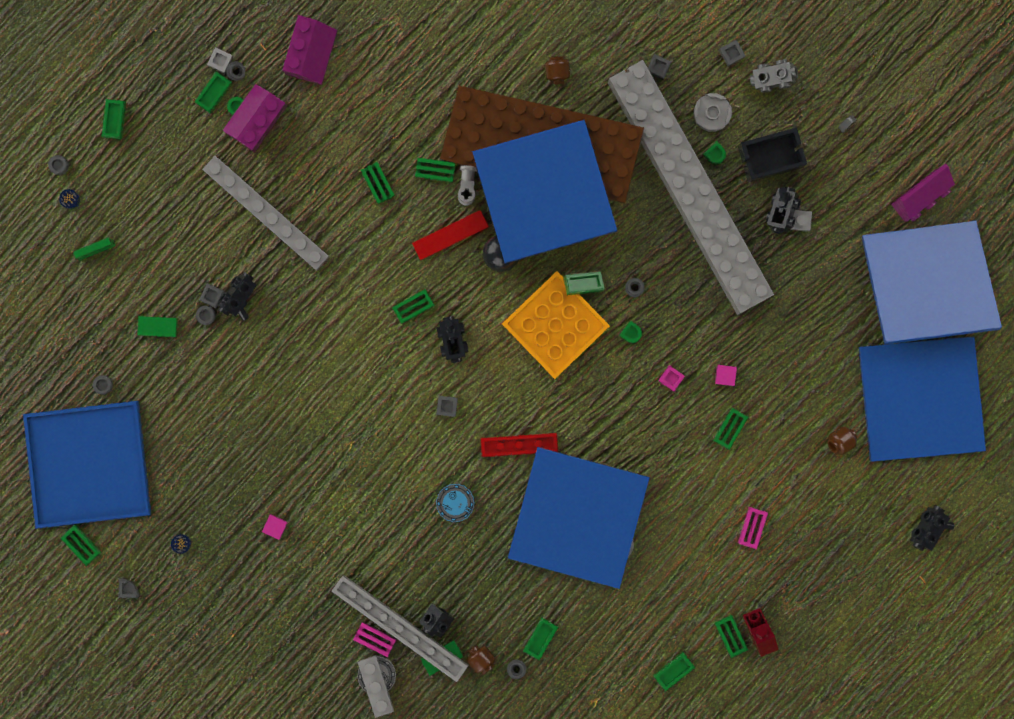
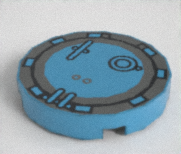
(455, 502)

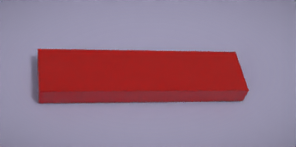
(450, 235)
(518, 444)

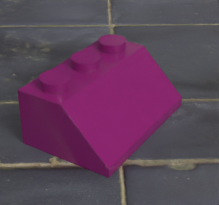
(309, 50)
(255, 117)
(924, 194)

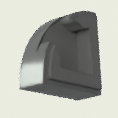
(127, 589)

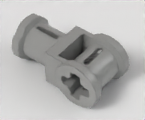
(467, 185)

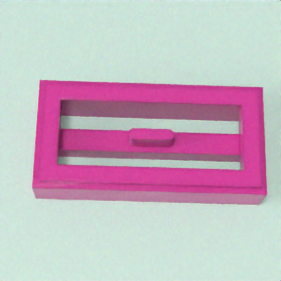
(746, 522)
(370, 637)

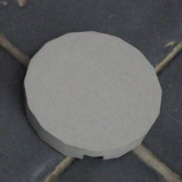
(712, 112)

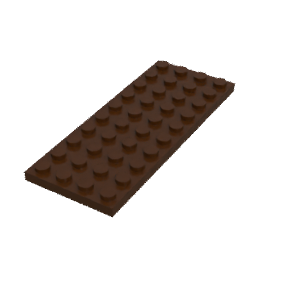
(489, 119)

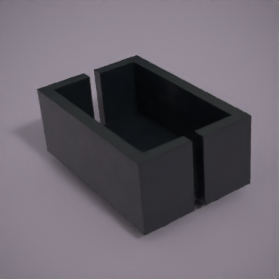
(772, 155)

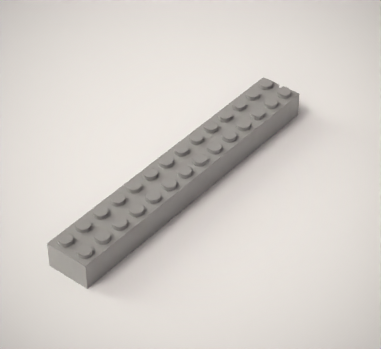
(690, 188)

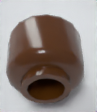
(557, 69)
(842, 440)
(480, 659)

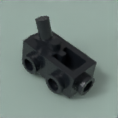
(784, 203)
(235, 298)
(450, 332)
(930, 528)

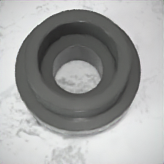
(241, 70)
(639, 283)
(516, 675)

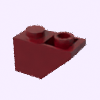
(760, 632)

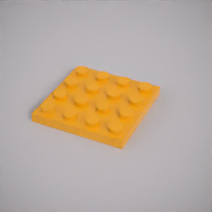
(555, 325)

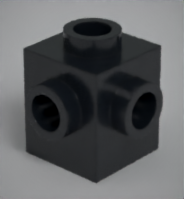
(436, 621)

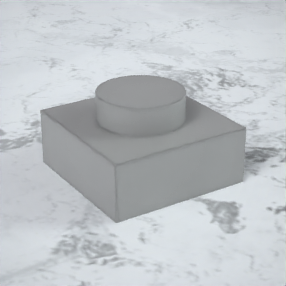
(219, 60)
(802, 221)

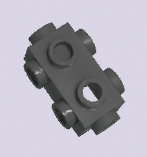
(778, 75)

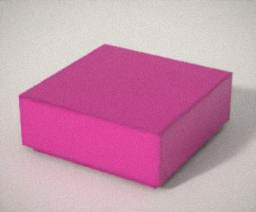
(725, 375)
(671, 378)
(274, 526)

